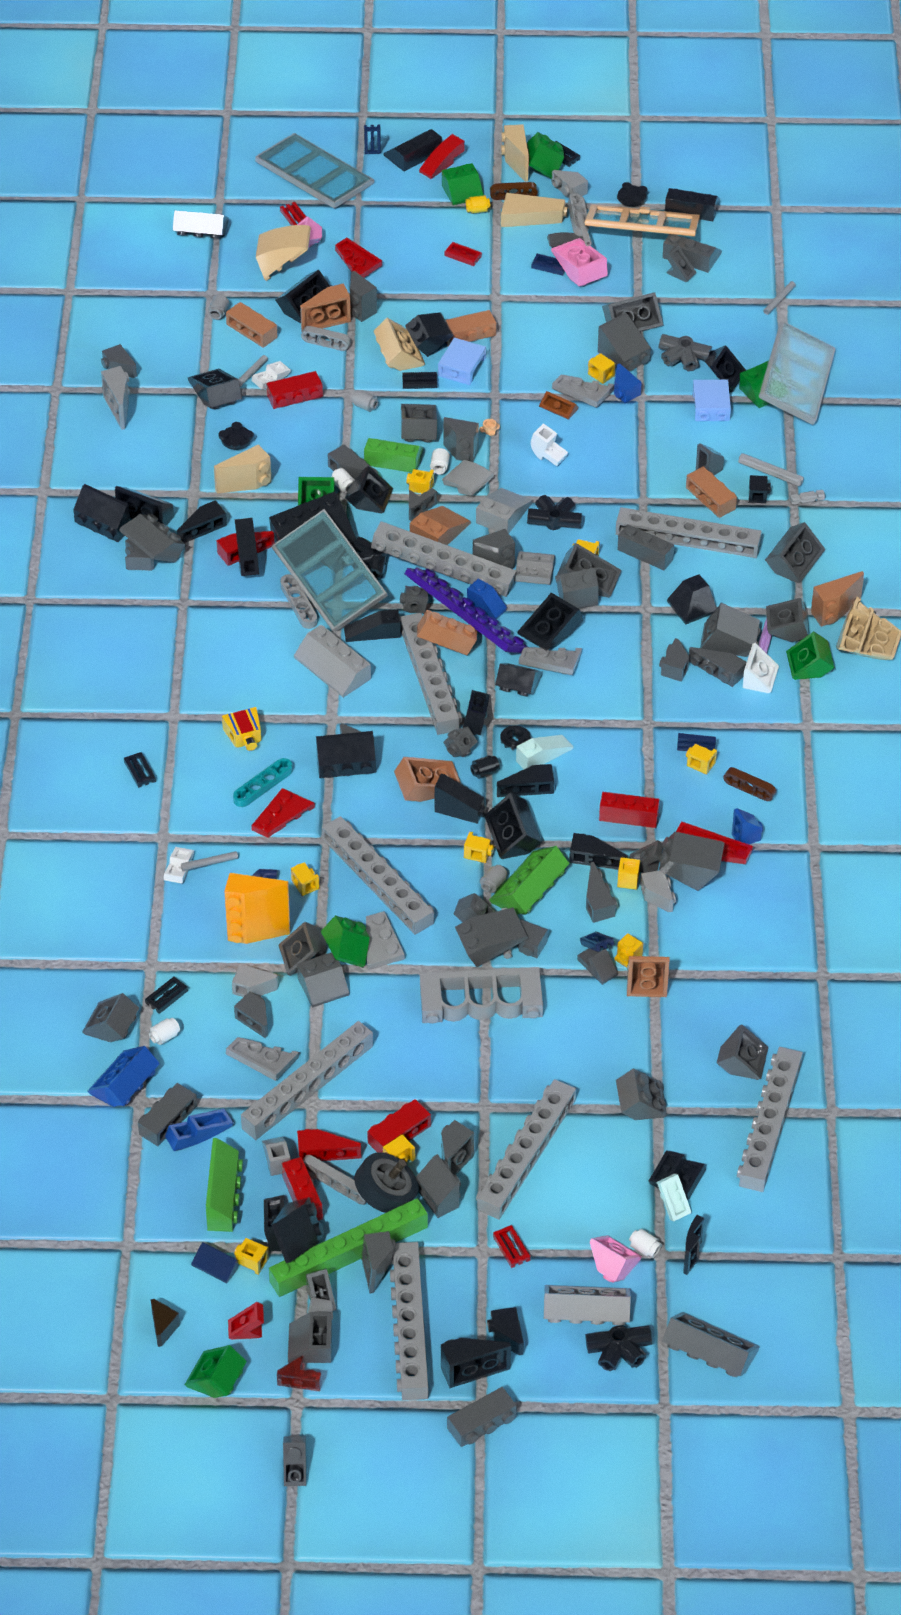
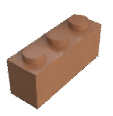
(251, 324)
(472, 326)
(711, 492)
(447, 632)

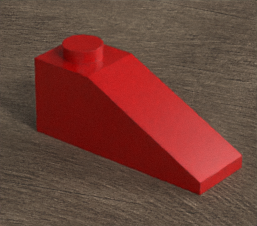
(228, 545)
(326, 1146)

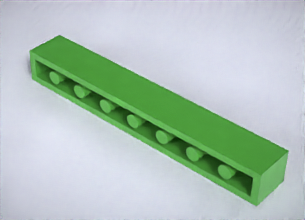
(347, 1247)

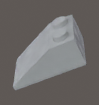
(116, 393)
(502, 510)

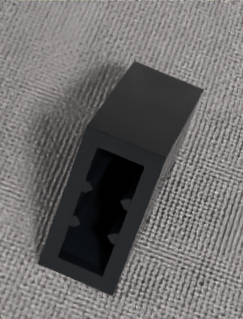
(457, 800)

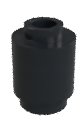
(484, 766)

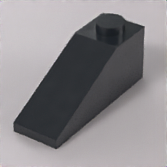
(203, 521)
(380, 625)
(476, 711)
(530, 781)
(590, 849)
(272, 1208)

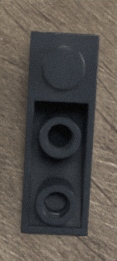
(246, 547)

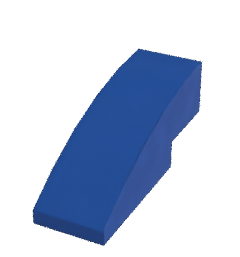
(197, 1129)

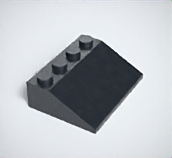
(290, 519)

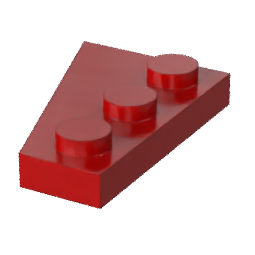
(357, 257)

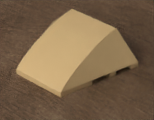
(280, 246)
(868, 634)

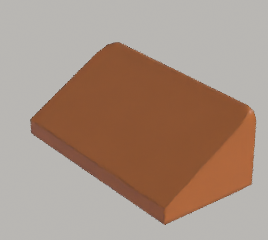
(558, 405)

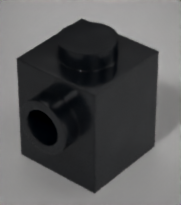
(758, 489)

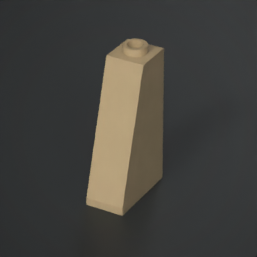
(531, 210)

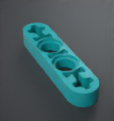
(250, 794)

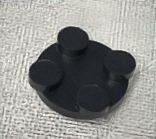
(632, 195)
(236, 436)

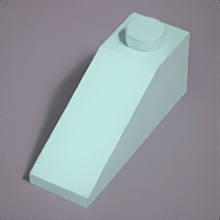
(541, 750)

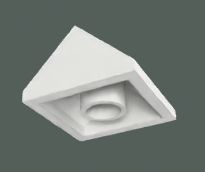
(759, 671)

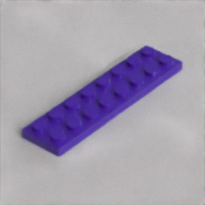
(466, 610)

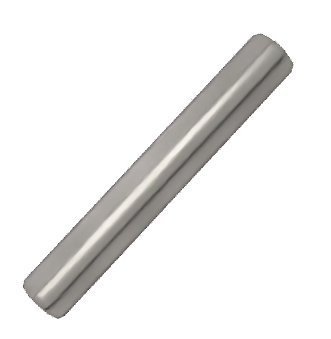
(771, 469)

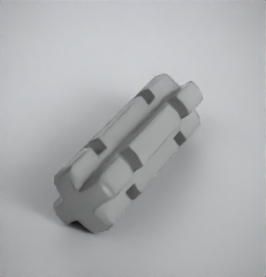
(806, 497)

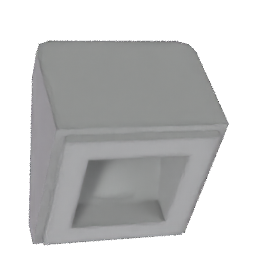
(320, 1305)

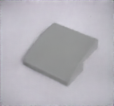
(468, 477)
(534, 567)

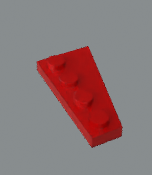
(733, 851)

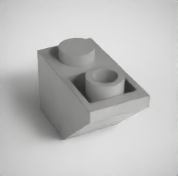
(569, 182)
(657, 890)
(253, 980)
(276, 1153)

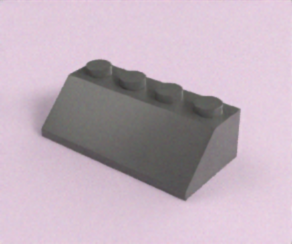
(710, 1344)

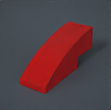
(442, 156)

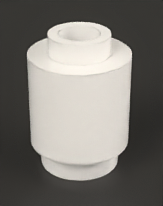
(439, 461)
(342, 479)
(164, 1031)
(645, 1243)

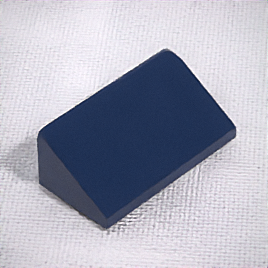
(215, 1263)

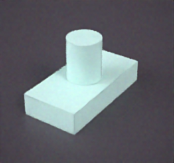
(674, 1197)

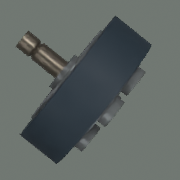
(385, 1182)

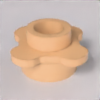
(489, 427)

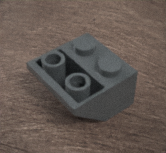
(640, 1096)
(439, 1186)
(311, 1338)

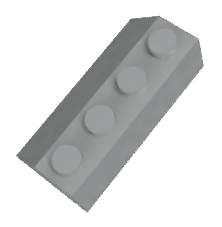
(333, 661)
(587, 1304)

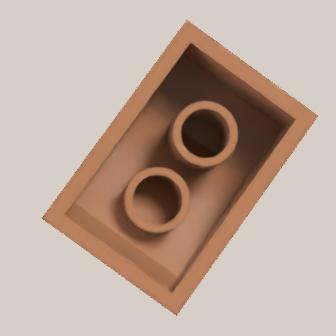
(327, 308)
(439, 524)
(836, 598)
(419, 776)
(647, 976)

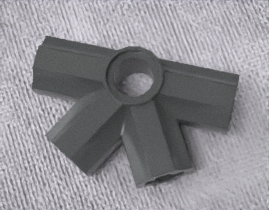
(684, 350)

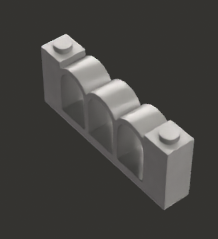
(528, 1005)

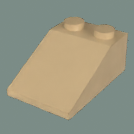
(515, 149)
(243, 471)

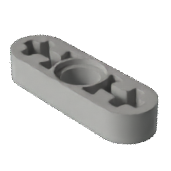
(340, 342)

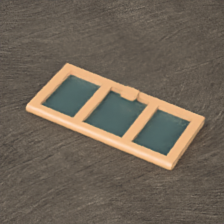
(642, 220)

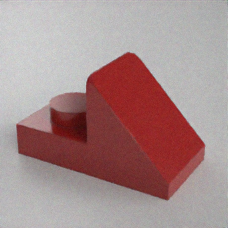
(247, 1323)

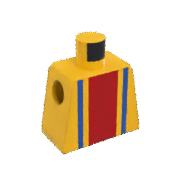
(243, 728)

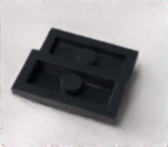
(676, 1163)
(693, 1242)

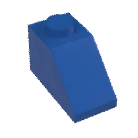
(626, 384)
(487, 598)
(746, 827)

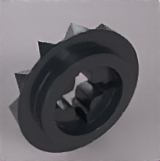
(519, 732)

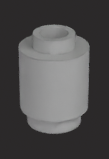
(218, 307)
(364, 400)
(493, 878)

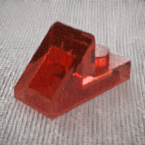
(294, 1376)

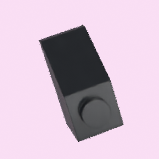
(506, 1328)

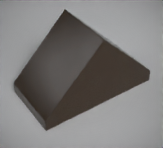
(165, 1321)

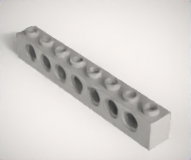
(693, 532)
(441, 558)
(430, 676)
(378, 875)
(306, 1080)
(770, 1119)
(526, 1149)
(411, 1386)

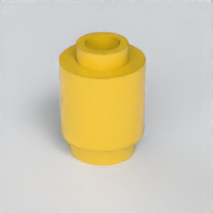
(477, 204)

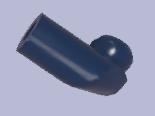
(266, 873)

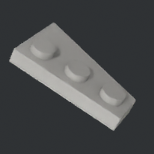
(587, 392)
(557, 661)
(383, 943)
(260, 1058)

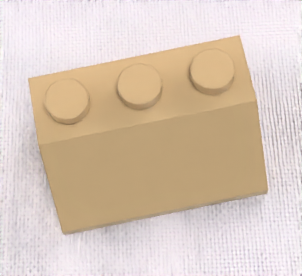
(397, 346)

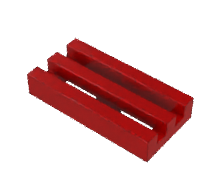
(293, 209)
(463, 254)
(517, 1259)

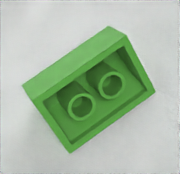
(392, 455)

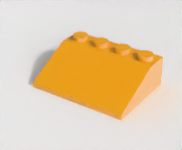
(256, 908)

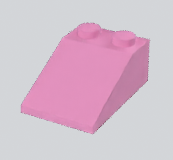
(581, 262)

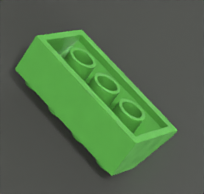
(531, 880)
(223, 1187)

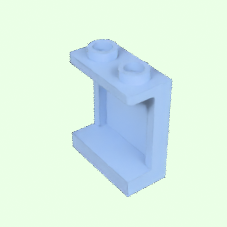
(461, 361)
(711, 400)

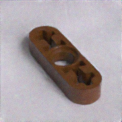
(508, 186)
(739, 779)

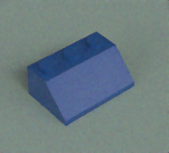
(124, 1076)

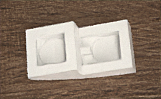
(273, 372)
(174, 872)

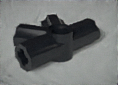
(554, 515)
(374, 559)
(613, 1349)

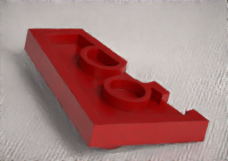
(280, 811)

